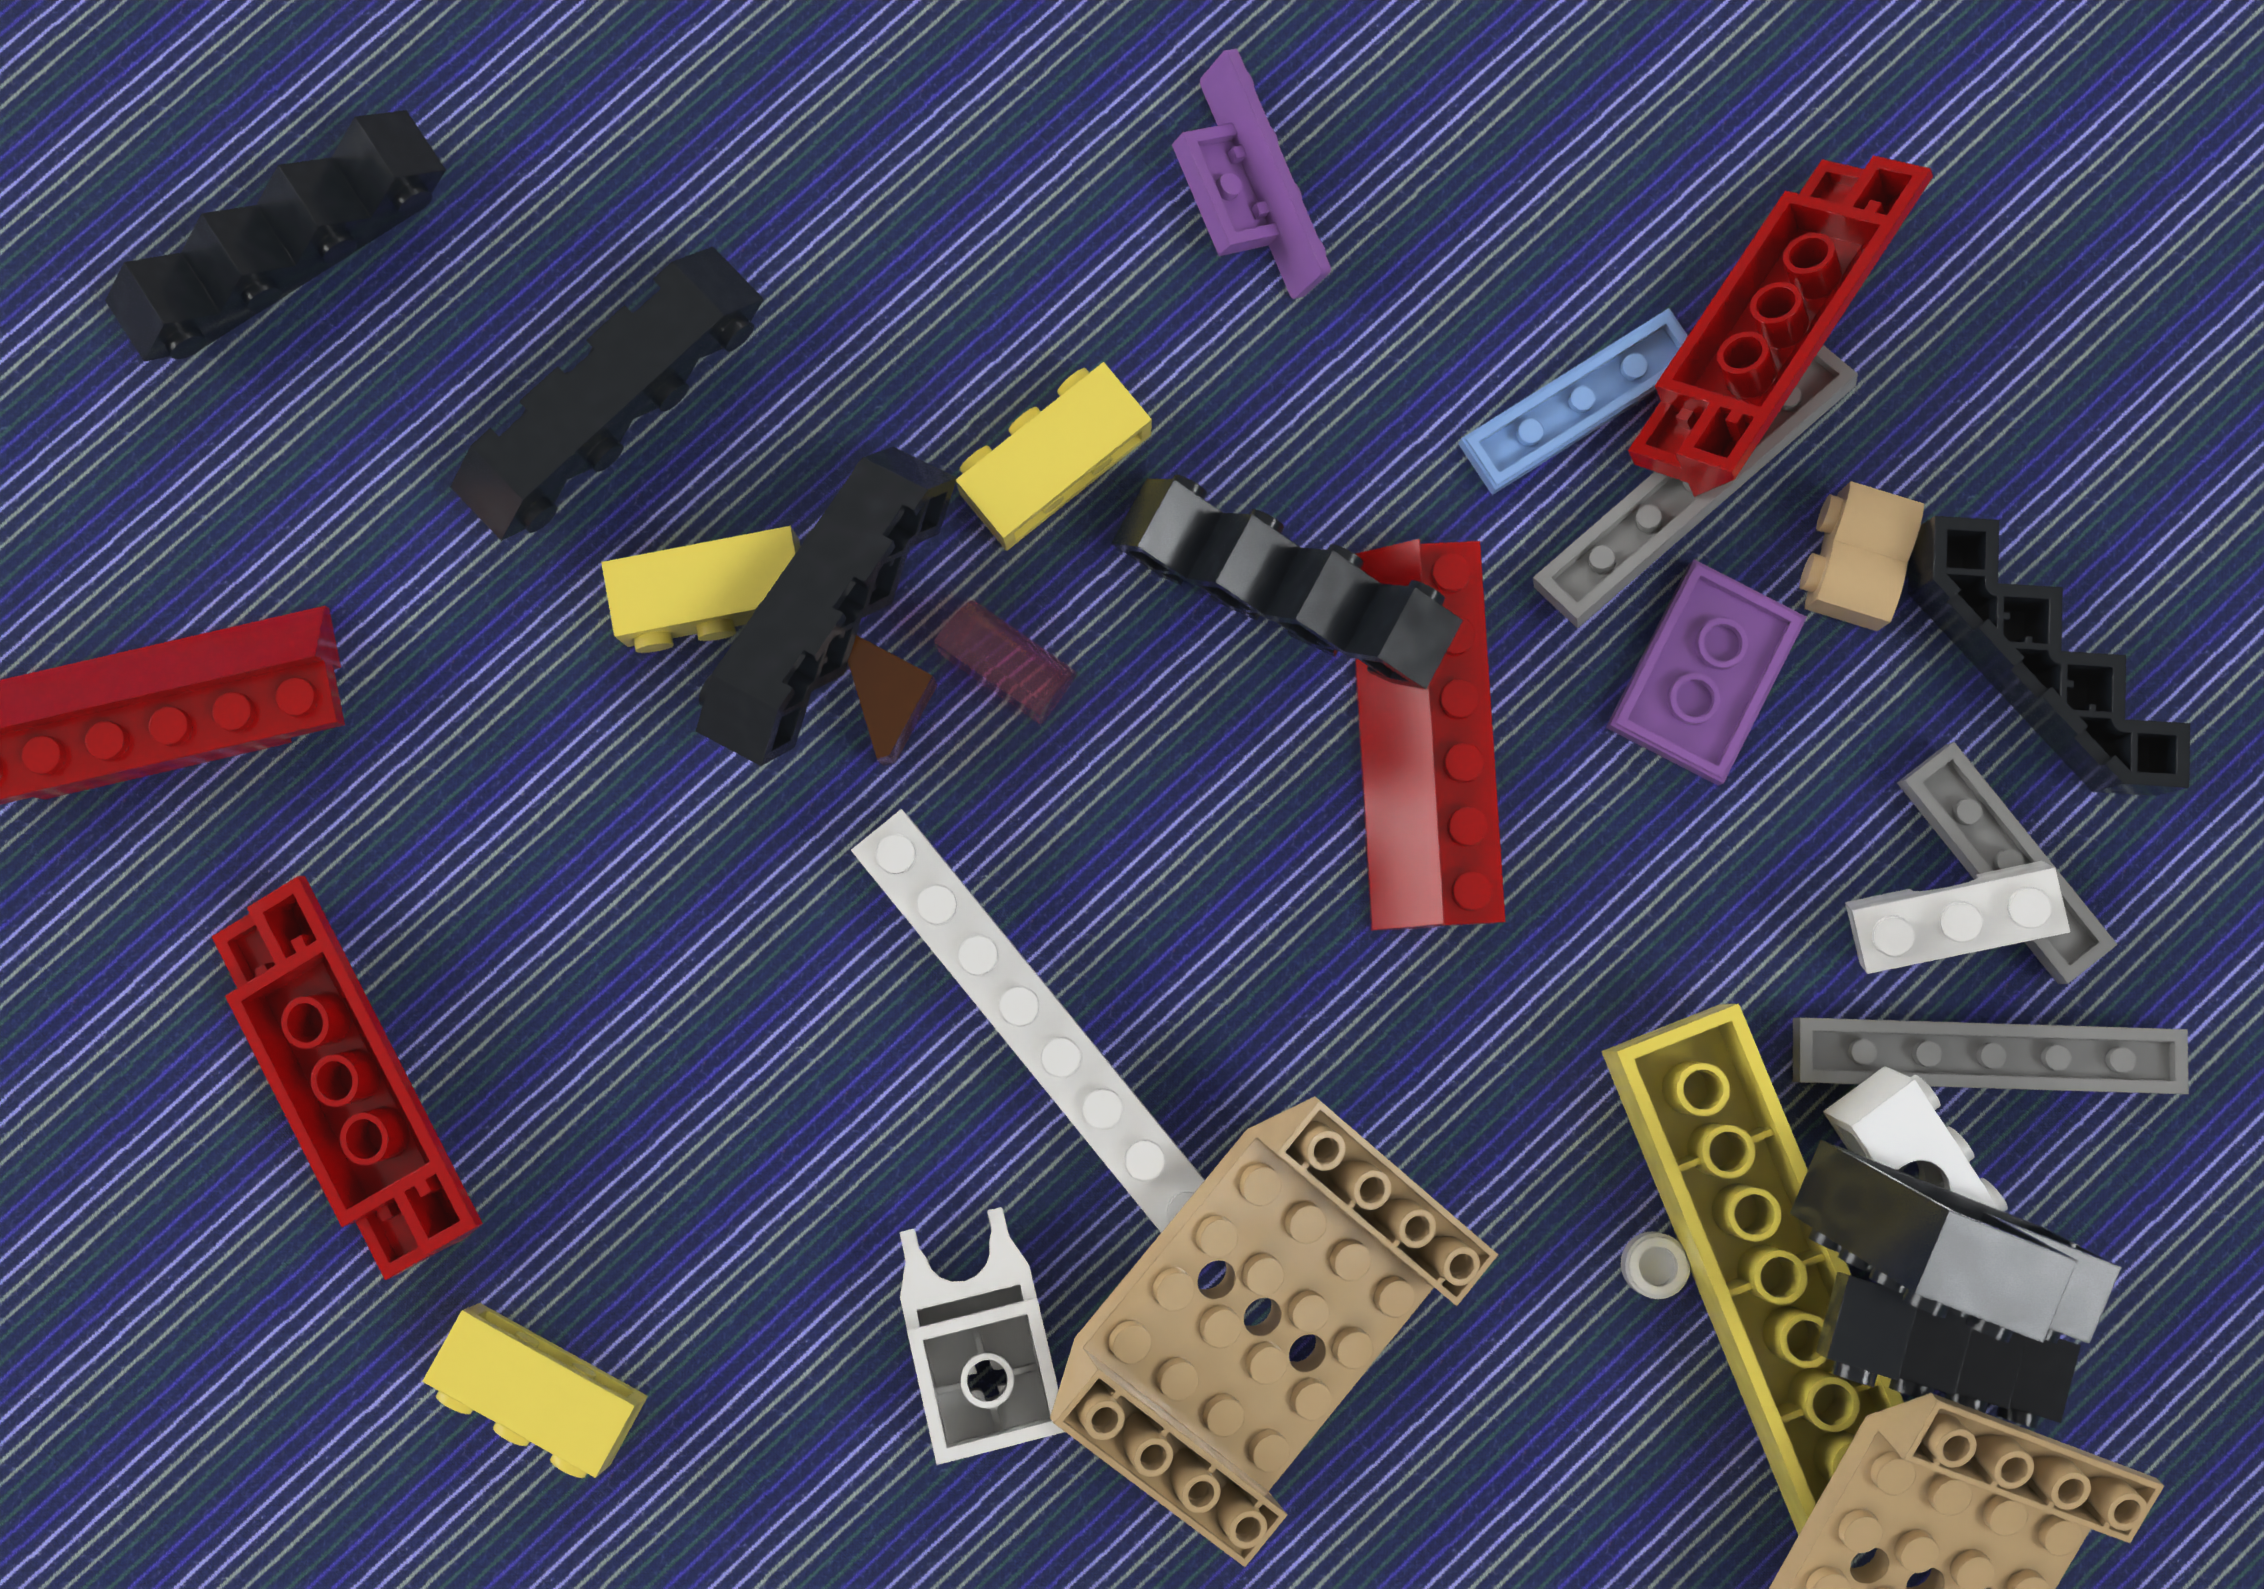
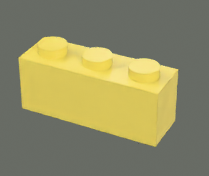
(1053, 454)
(694, 588)
(534, 1391)

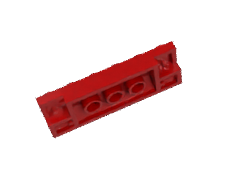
(1773, 318)
(168, 706)
(1432, 760)
(341, 1081)

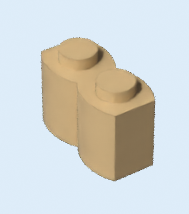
(1861, 555)

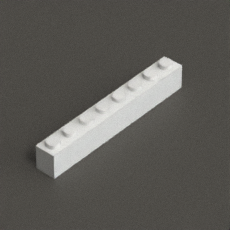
(1030, 1018)

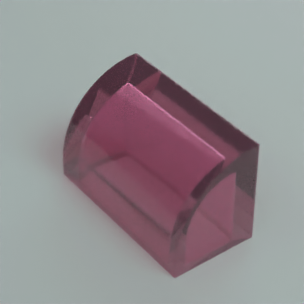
(1005, 660)

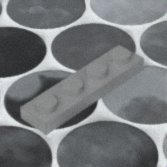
(1990, 838)

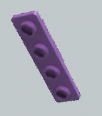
(1245, 181)

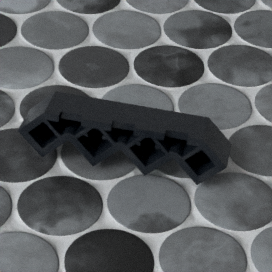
(262, 252)
(582, 415)
(1308, 591)
(815, 607)
(2017, 643)
(1878, 1333)

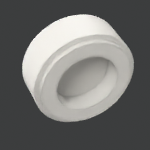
(1655, 1265)

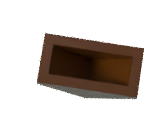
(890, 696)

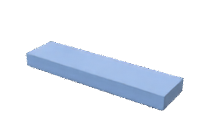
(1573, 403)

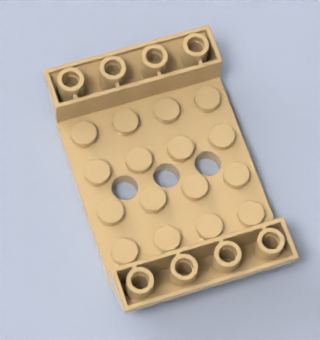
(1214, 1408)
(1961, 1498)

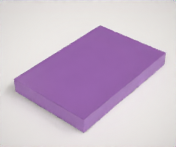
(1706, 672)

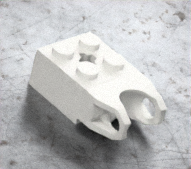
(971, 1322)

